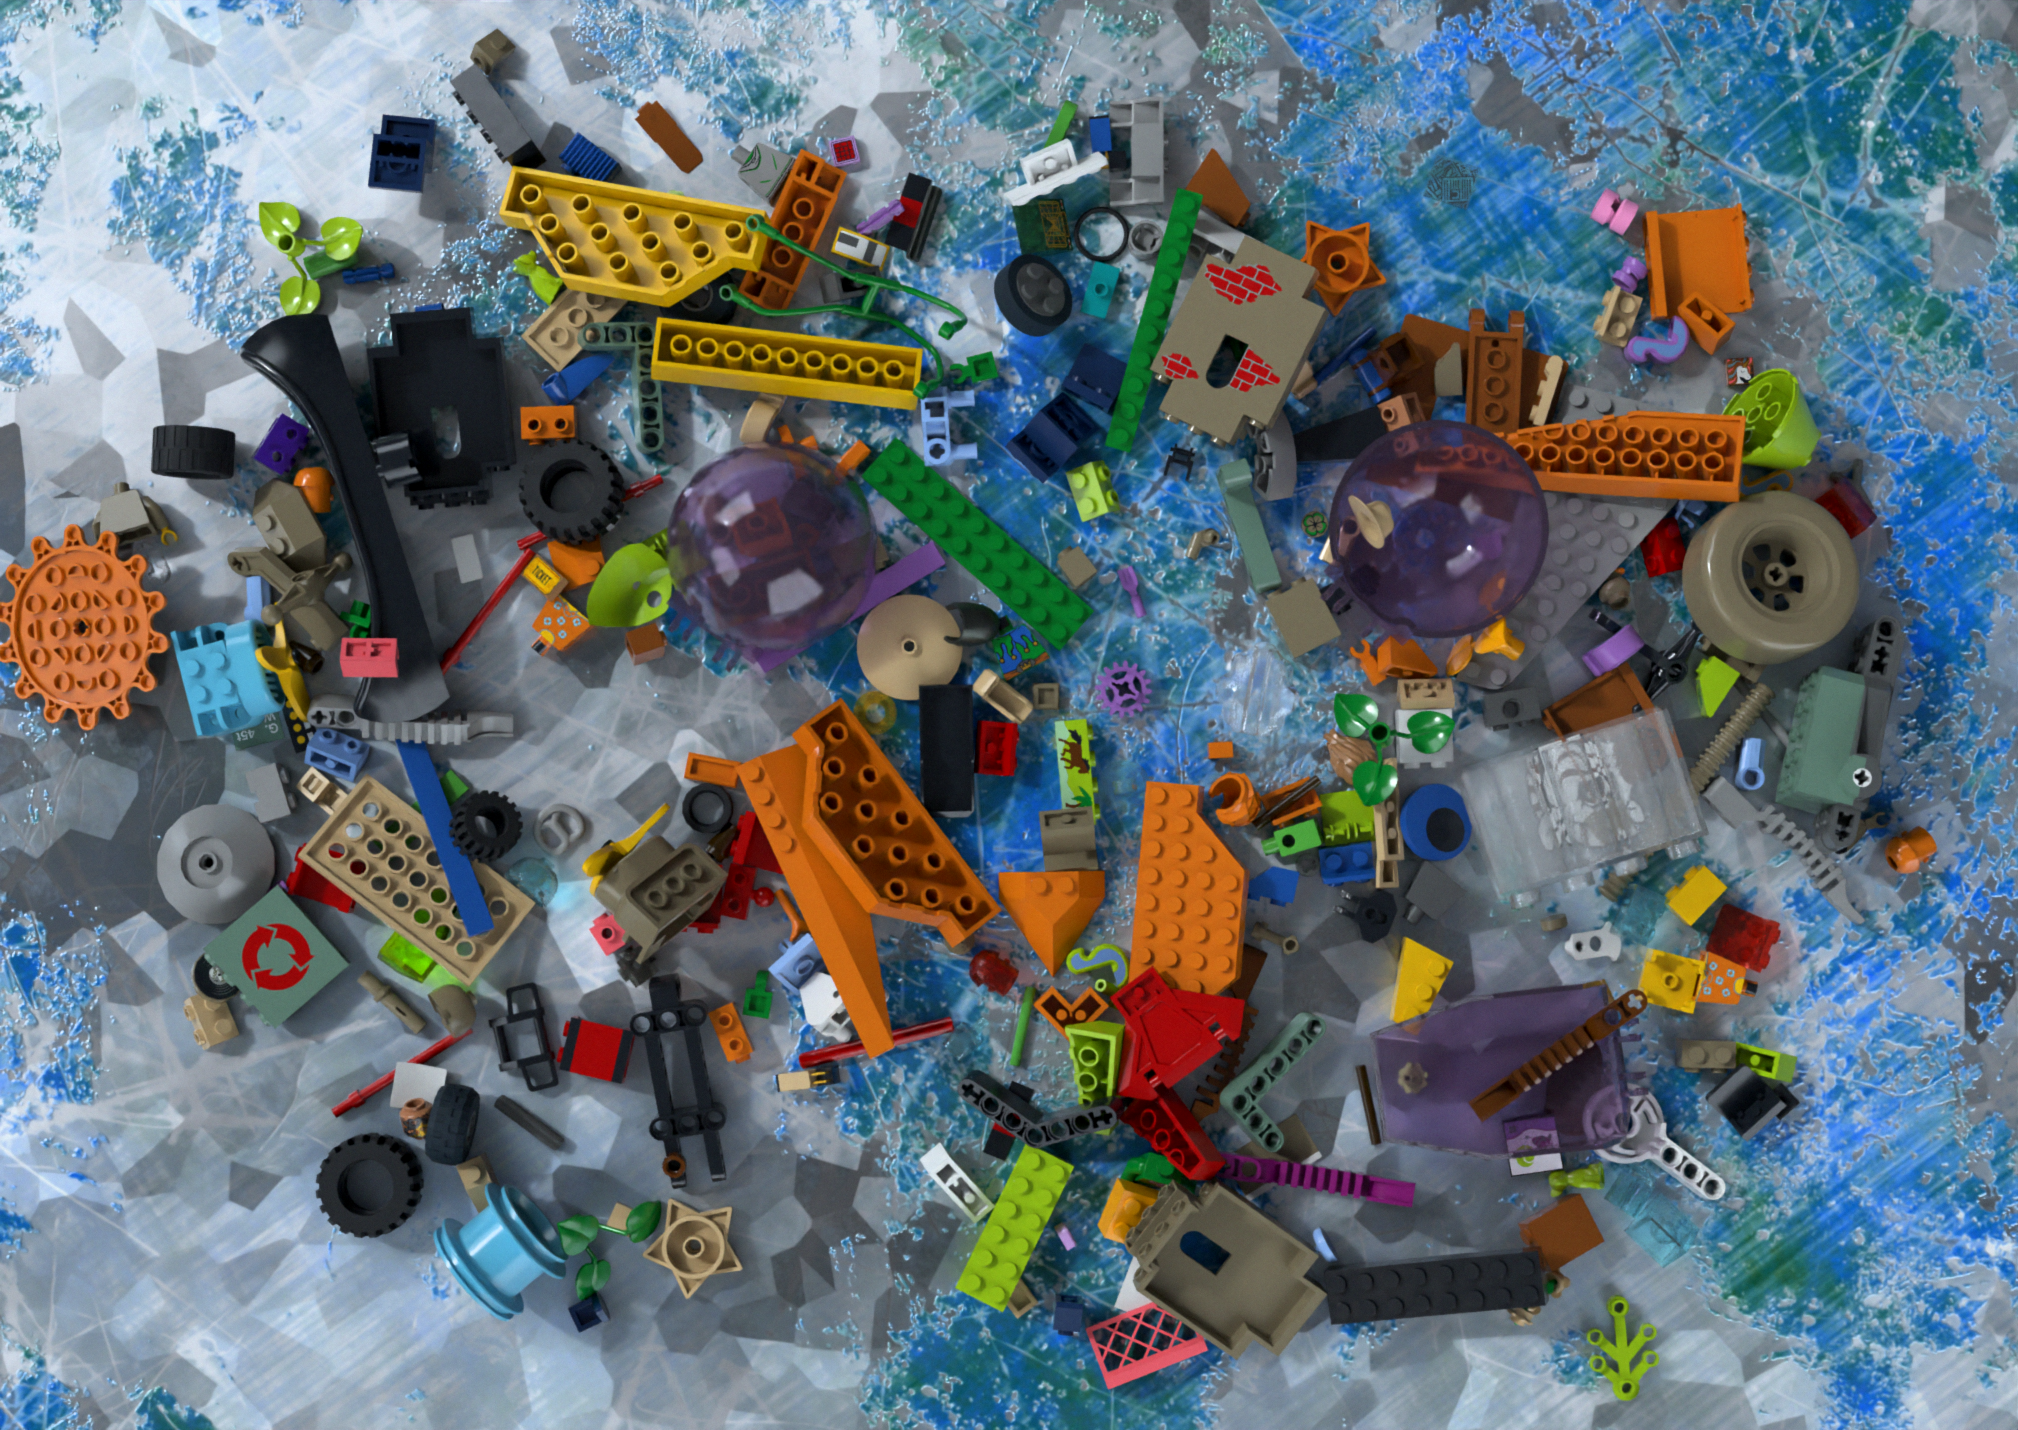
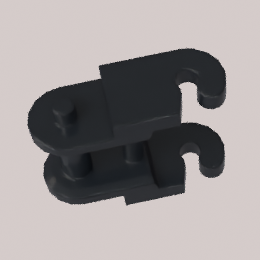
(1188, 464)

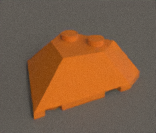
(1052, 908)

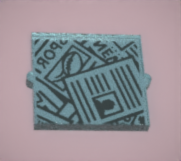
(1451, 182)

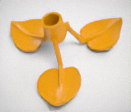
(1494, 638)

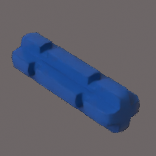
(368, 273)

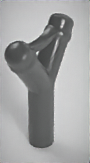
(1856, 479)

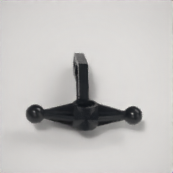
(1667, 666)

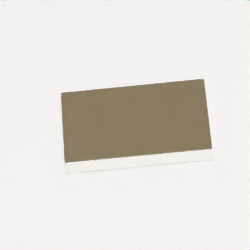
(1296, 1147)

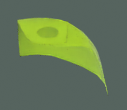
(612, 596)

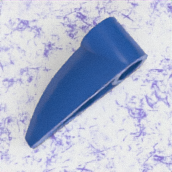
(567, 384)

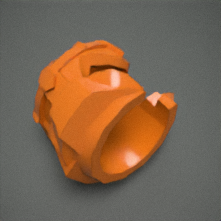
(1240, 799)

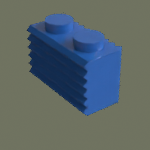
(588, 160)

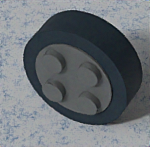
(1033, 295)

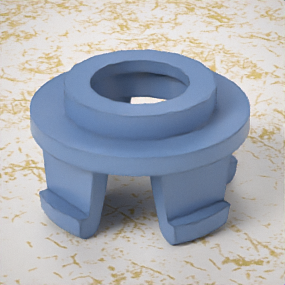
(1694, 507)

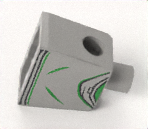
(763, 170)

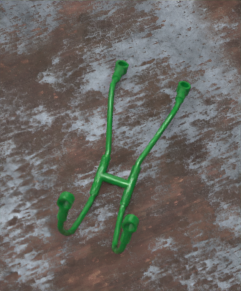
(864, 312)

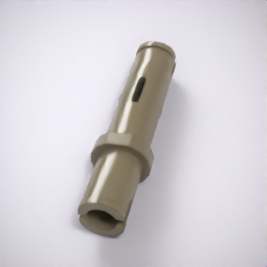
(391, 1001)

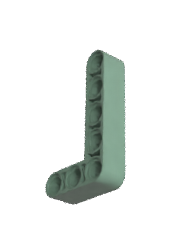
(638, 374)
(1234, 485)
(1268, 1077)

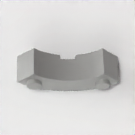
(1275, 459)

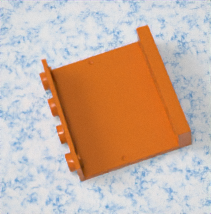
(1699, 254)

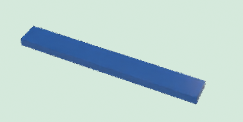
(437, 818)

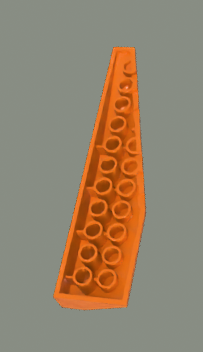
(1638, 455)
(830, 909)

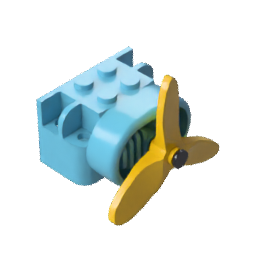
(238, 675)

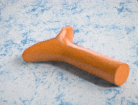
(798, 924)

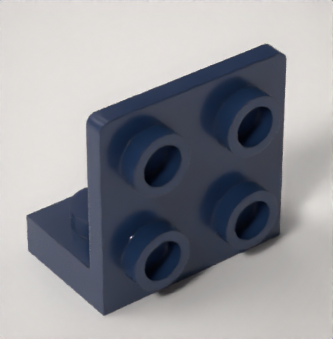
(1095, 378)

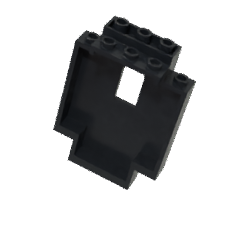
(444, 364)

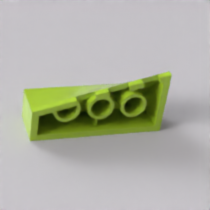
(1096, 1060)

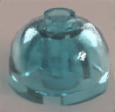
(534, 879)

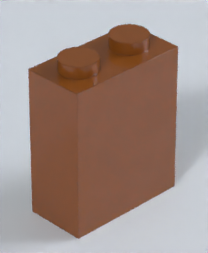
(1562, 1230)

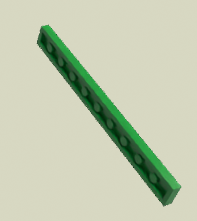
(1154, 319)

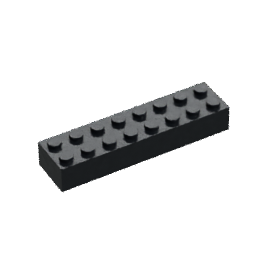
(1436, 1285)

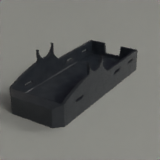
(946, 749)

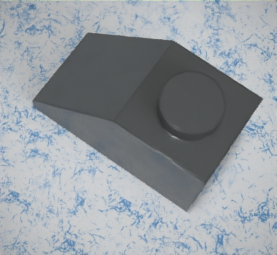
(840, 288)

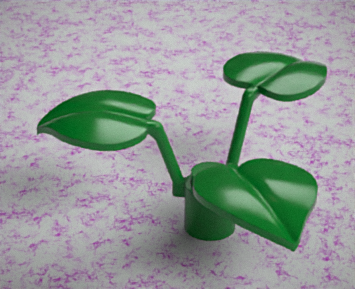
(1357, 713)
(582, 1229)

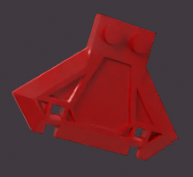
(1169, 1032)

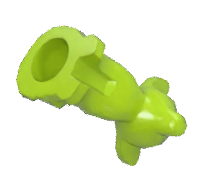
(542, 282)
(1580, 1178)

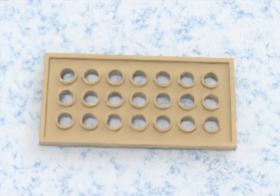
(398, 881)

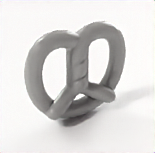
(557, 827)

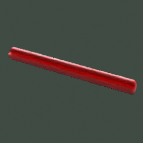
(856, 1047)

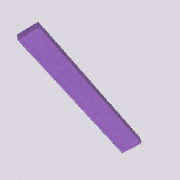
(884, 586)

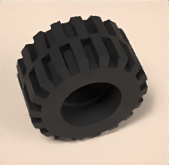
(502, 816)

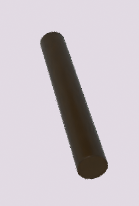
(1286, 802)
(1368, 1104)

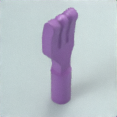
(1130, 583)

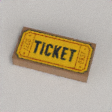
(544, 577)

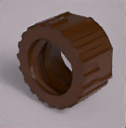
(674, 1173)

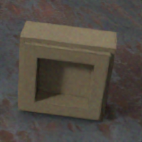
(1046, 696)

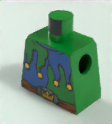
(1017, 649)

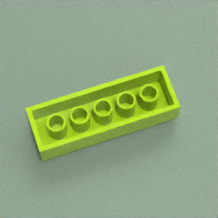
(1015, 1226)

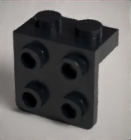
(1745, 1101)

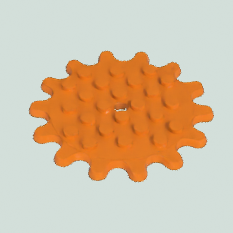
(44, 621)

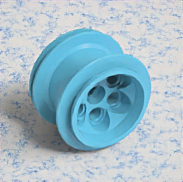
(501, 1250)

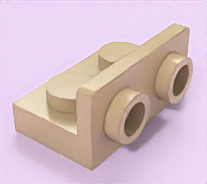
(1617, 318)
(1425, 693)

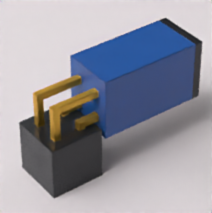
(1101, 142)

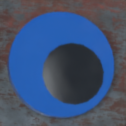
(1435, 822)

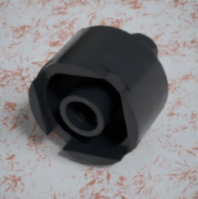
(399, 459)

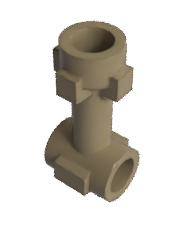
(1288, 944)

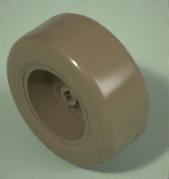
(1819, 557)

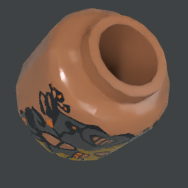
(415, 1118)

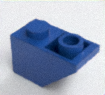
(1275, 884)

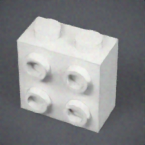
(1409, 755)

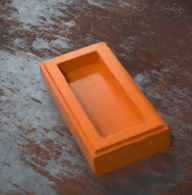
(712, 770)

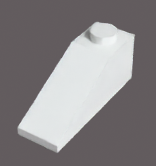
(956, 1182)

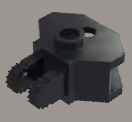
(1367, 914)

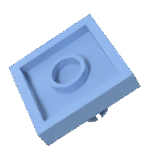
(798, 963)

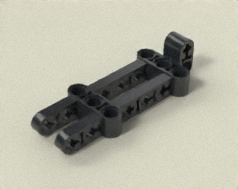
(666, 997)

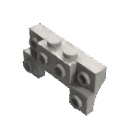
(1148, 162)

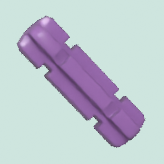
(880, 218)

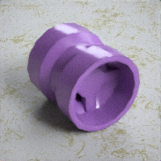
(1630, 274)

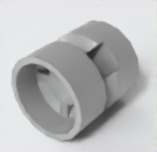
(1145, 240)

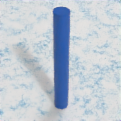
(1342, 356)

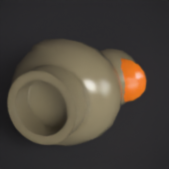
(1615, 591)

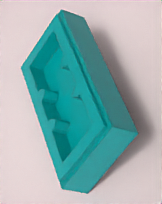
(1100, 290)

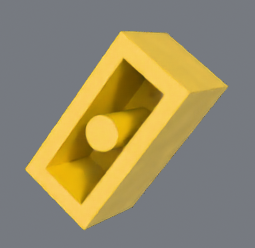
(1694, 894)

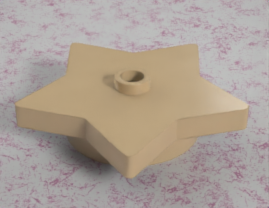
(694, 1265)

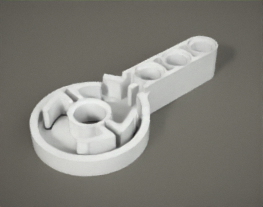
(1650, 1141)

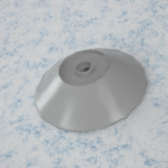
(240, 867)

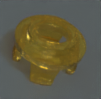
(879, 698)

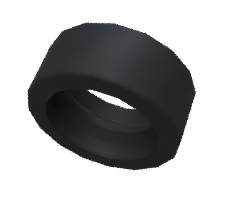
(707, 788)

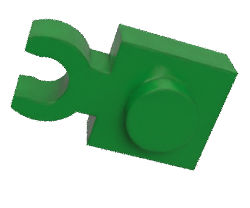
(979, 368)

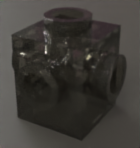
(629, 972)

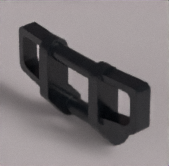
(542, 1037)

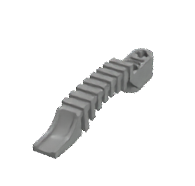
(329, 710)
(1735, 809)

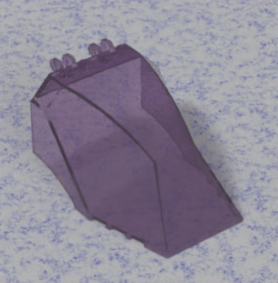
(1455, 1052)

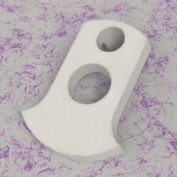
(1609, 944)

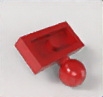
(740, 892)

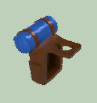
(1385, 366)

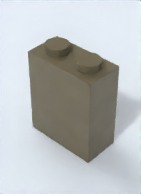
(1301, 617)

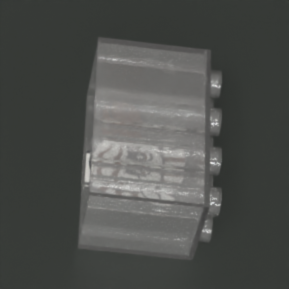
(1582, 806)

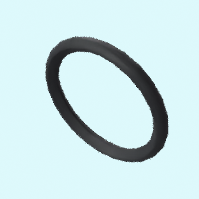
(1101, 258)

